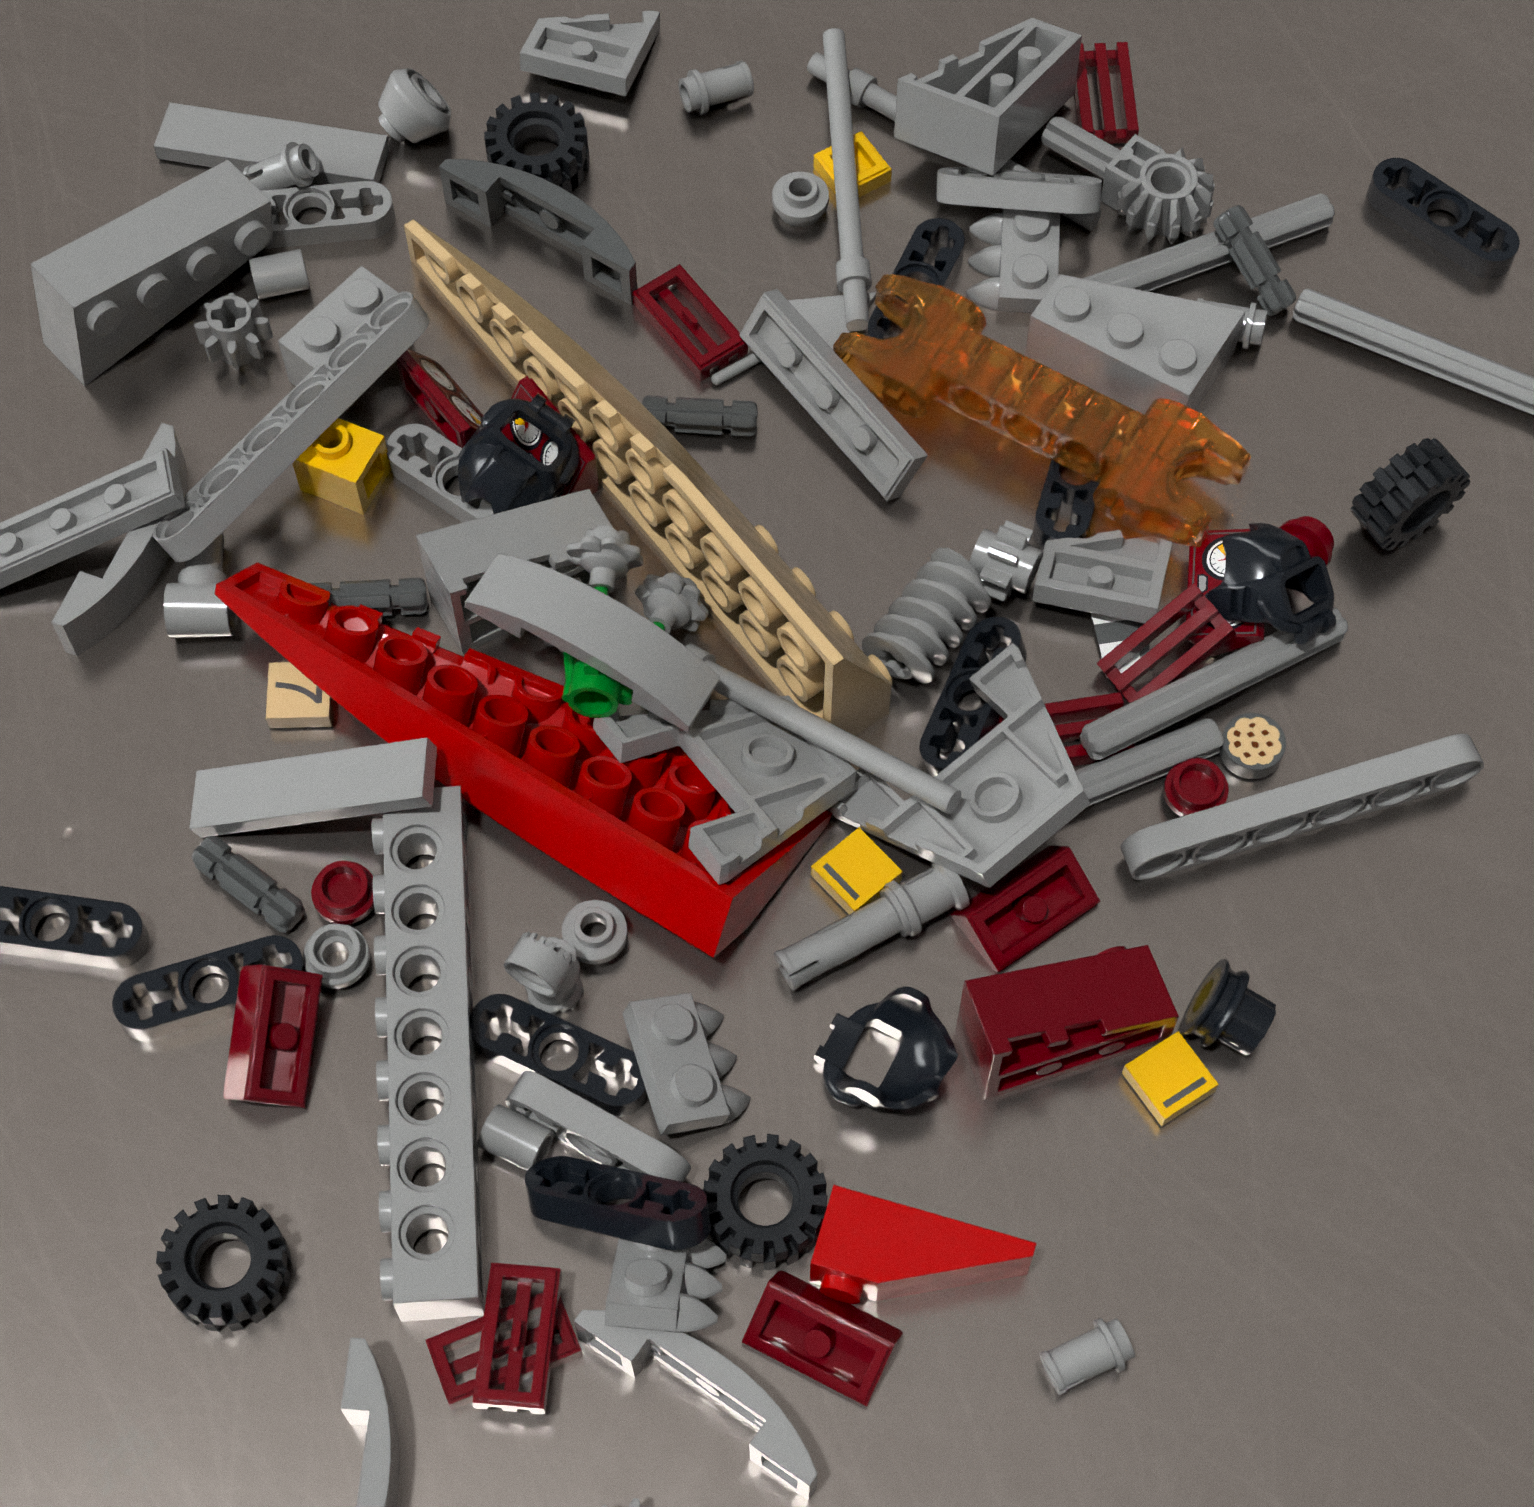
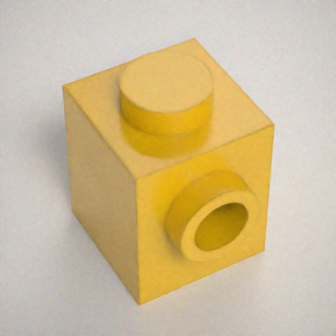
(344, 466)

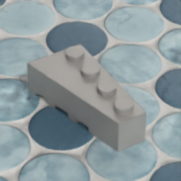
(147, 268)

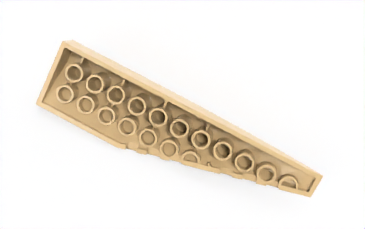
(671, 500)

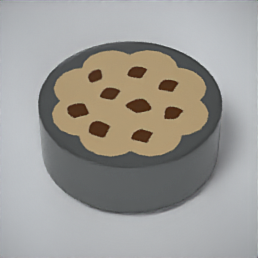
(1252, 746)

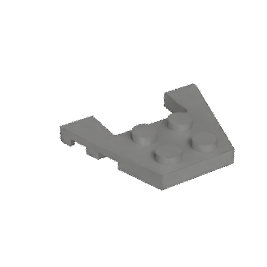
(757, 766)
(1011, 784)

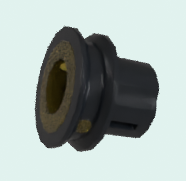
(1228, 1010)

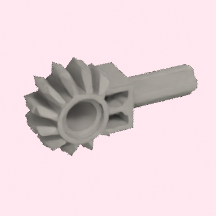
(1141, 180)

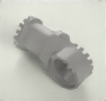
(547, 971)

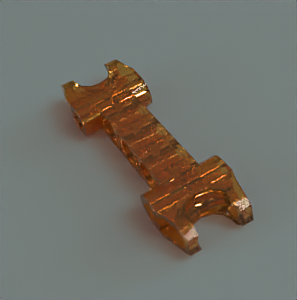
(1127, 452)

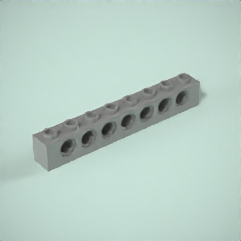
(452, 1278)

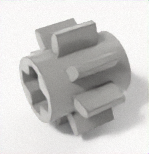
(233, 330)
(1006, 560)

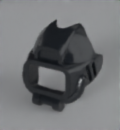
(504, 472)
(1256, 577)
(918, 1067)

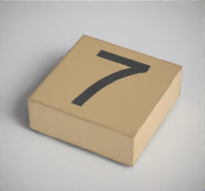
(295, 699)

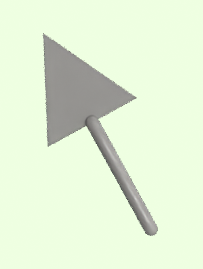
(822, 313)

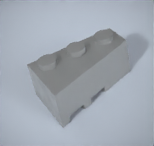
(991, 100)
(1132, 341)
(462, 553)

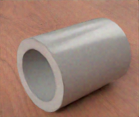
(279, 274)
(515, 1137)

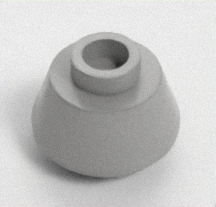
(412, 107)

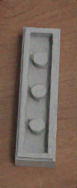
(214, 135)
(832, 395)
(89, 516)
(314, 788)

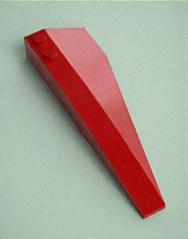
(524, 757)

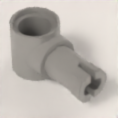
(191, 604)

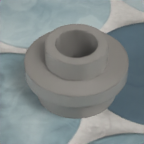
(800, 210)
(337, 938)
(601, 948)

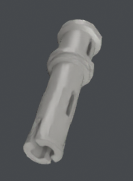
(898, 910)

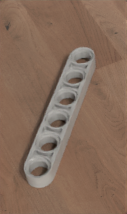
(292, 426)
(1301, 806)

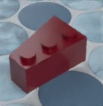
(1062, 1017)

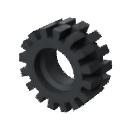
(540, 122)
(1410, 493)
(775, 1162)
(200, 1230)

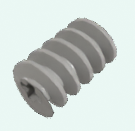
(928, 617)

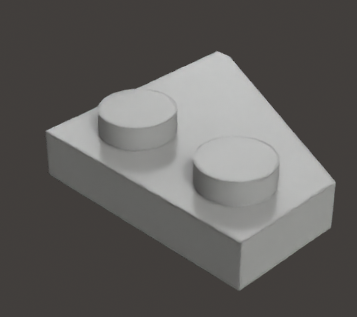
(590, 50)
(1104, 575)

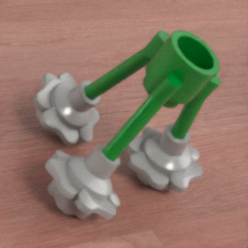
(666, 600)

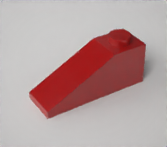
(897, 1251)

